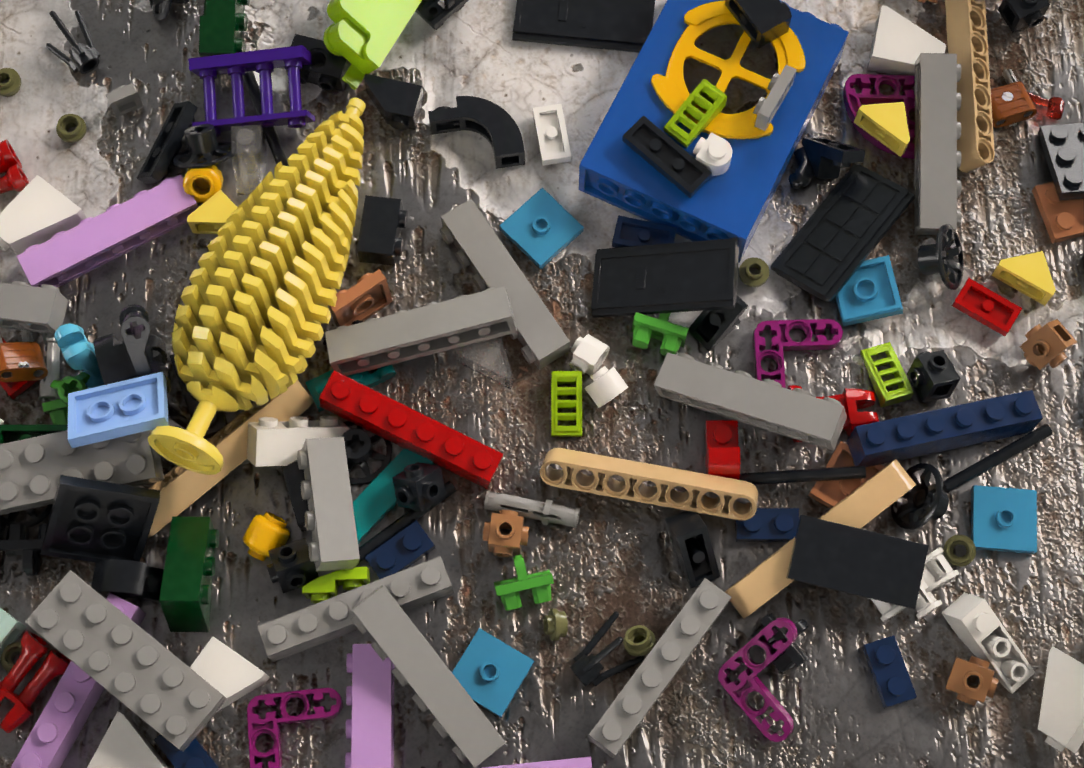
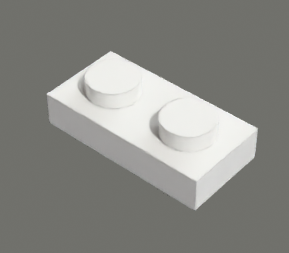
(551, 134)

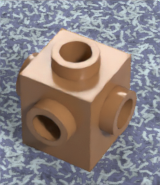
(1047, 344)
(509, 544)
(958, 680)

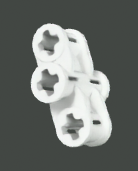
(935, 574)

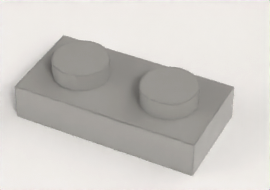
(779, 87)

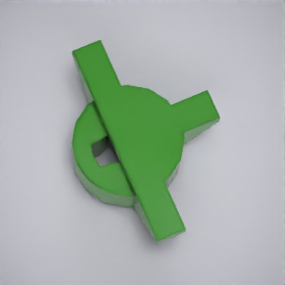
(70, 385)

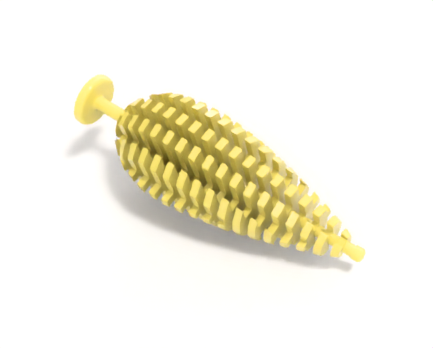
(266, 287)

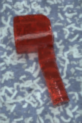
(1054, 105)

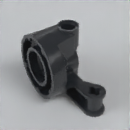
(134, 355)

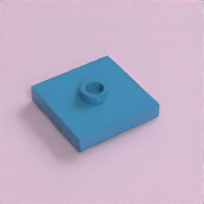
(541, 228)
(870, 293)
(1004, 519)
(492, 672)

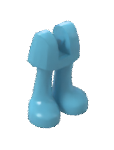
(79, 352)

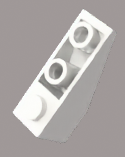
(278, 442)
(988, 640)

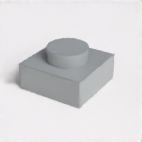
(124, 99)

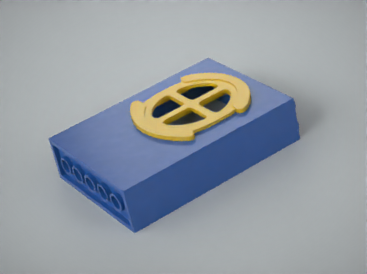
(656, 88)

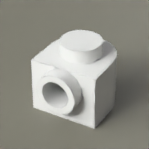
(714, 154)
(588, 354)
(605, 386)

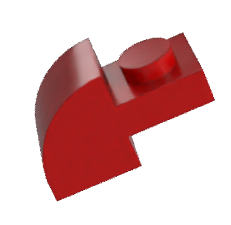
(722, 448)

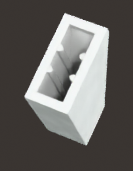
(899, 44)
(36, 216)
(227, 671)
(1063, 702)
(125, 747)

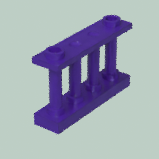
(263, 63)

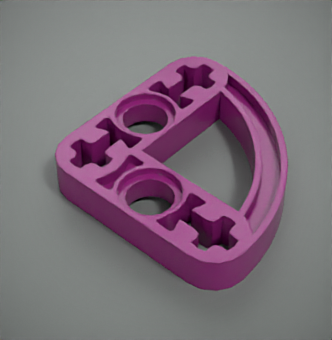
(854, 100)

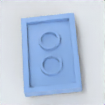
(117, 409)

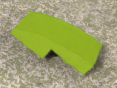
(328, 585)

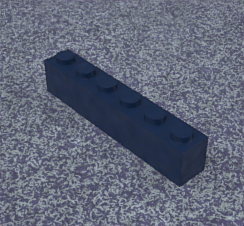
(944, 429)

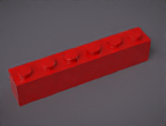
(410, 429)

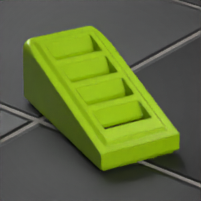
(709, 99)
(561, 378)
(884, 397)

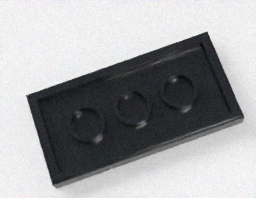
(857, 561)

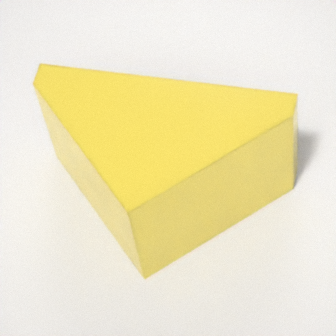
(885, 123)
(211, 214)
(1027, 275)

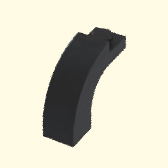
(486, 119)

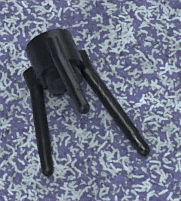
(82, 57)
(589, 667)

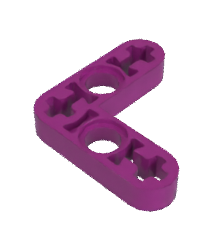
(782, 342)
(750, 682)
(271, 723)

